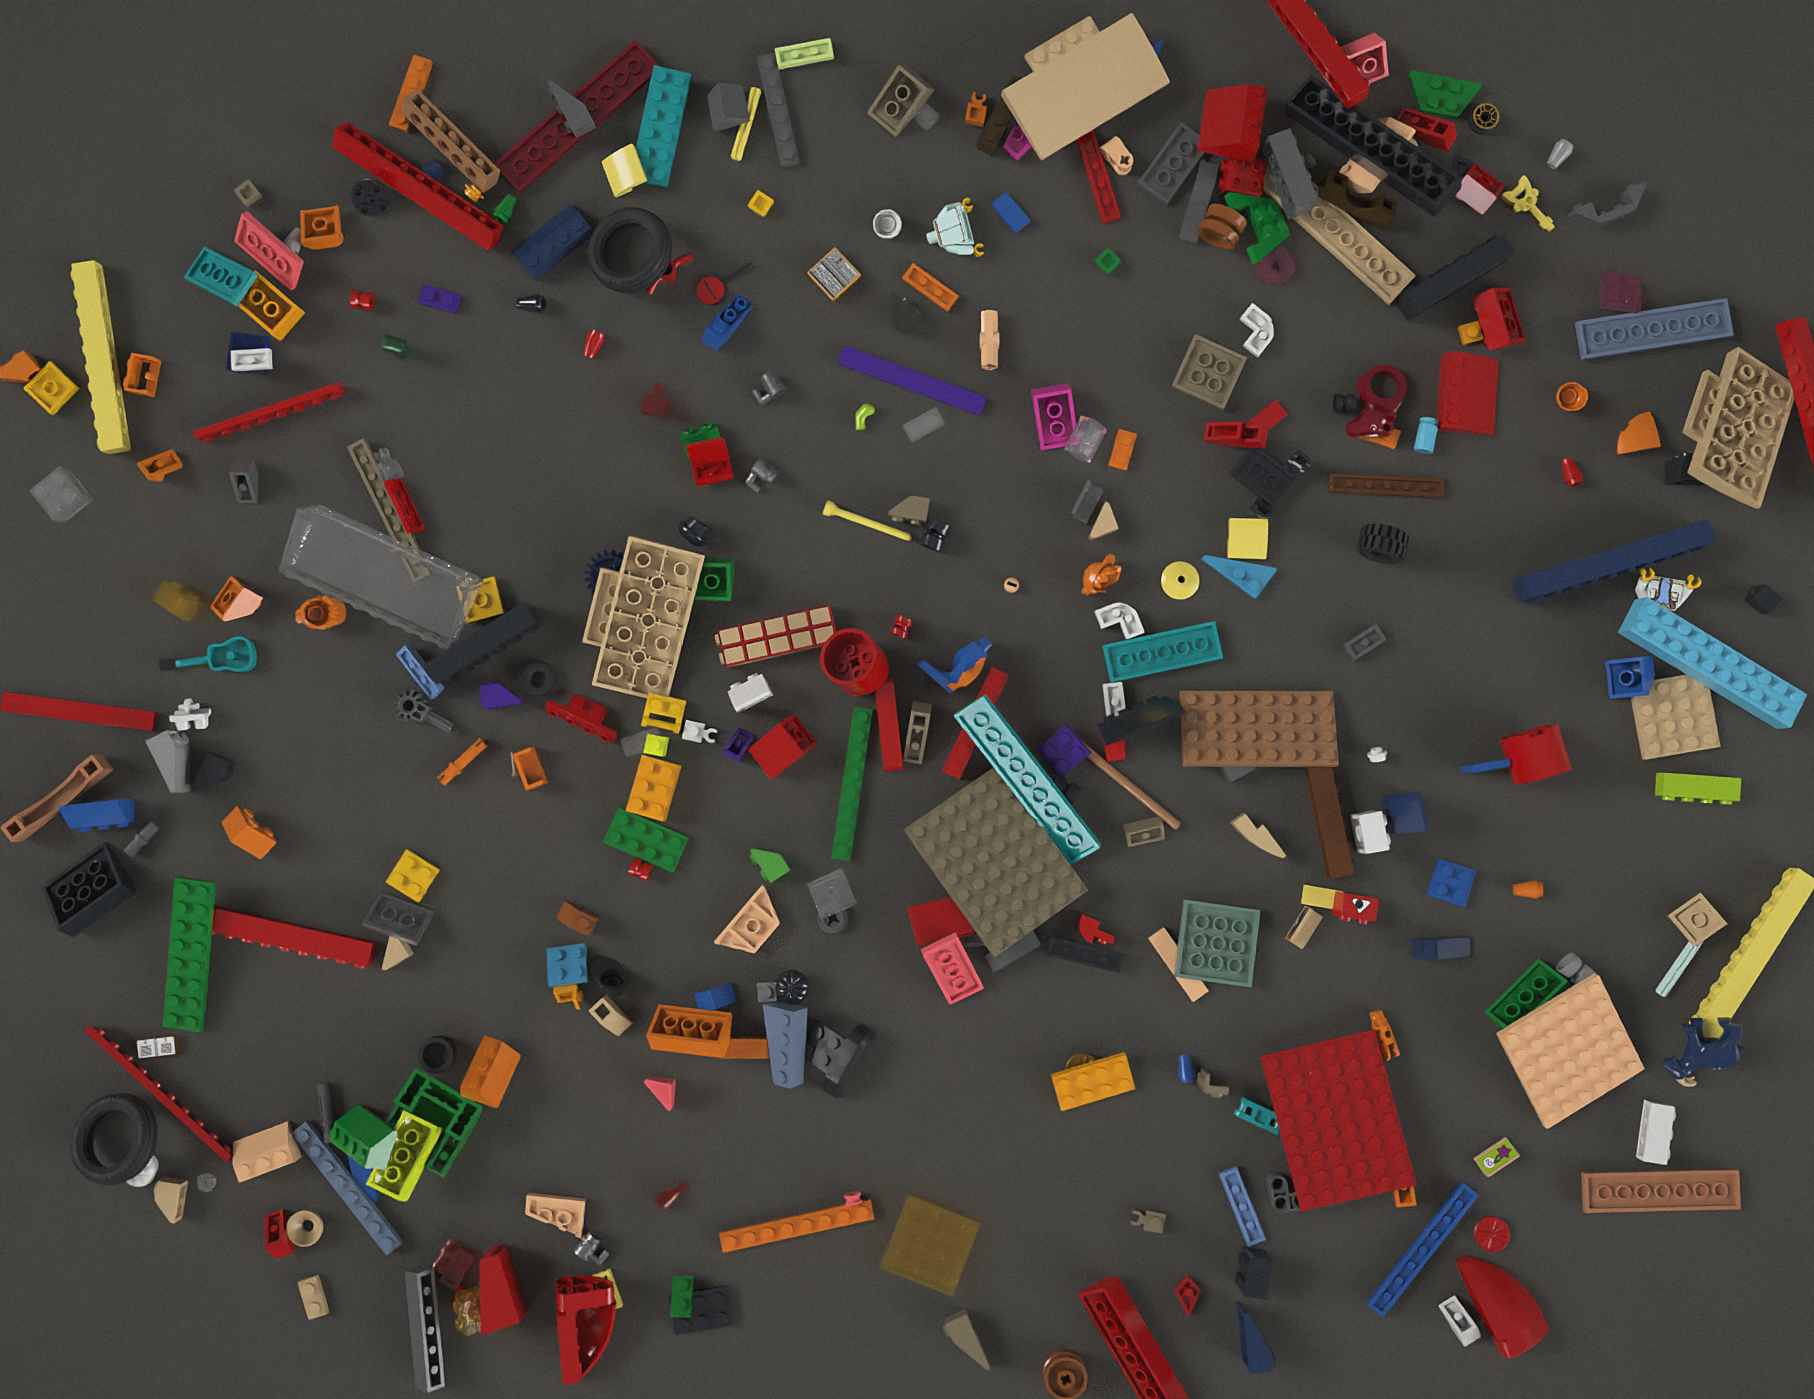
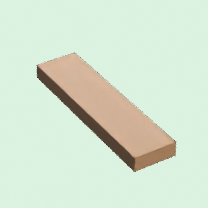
(1168, 951)

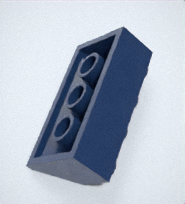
(553, 242)

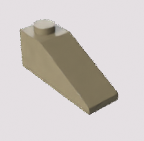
(917, 732)
(965, 1337)

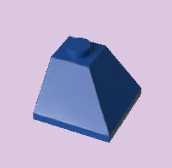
(1630, 676)

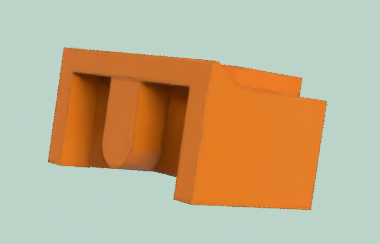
(132, 379)

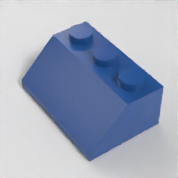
(99, 814)

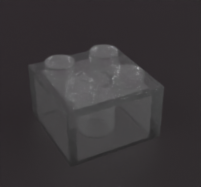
(61, 494)

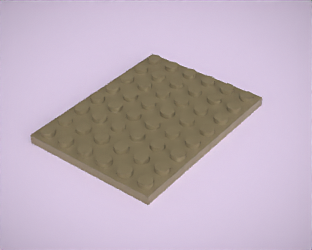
(995, 861)

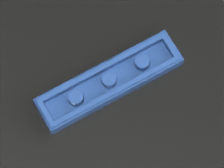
(1242, 1206)

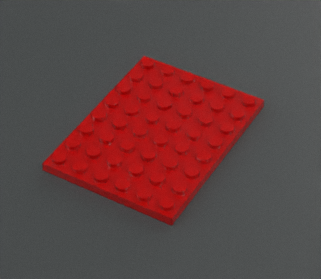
(1338, 1120)

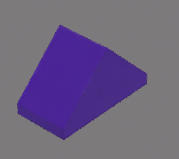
(738, 745)

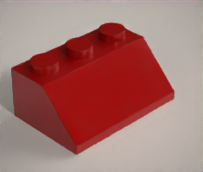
(1498, 318)

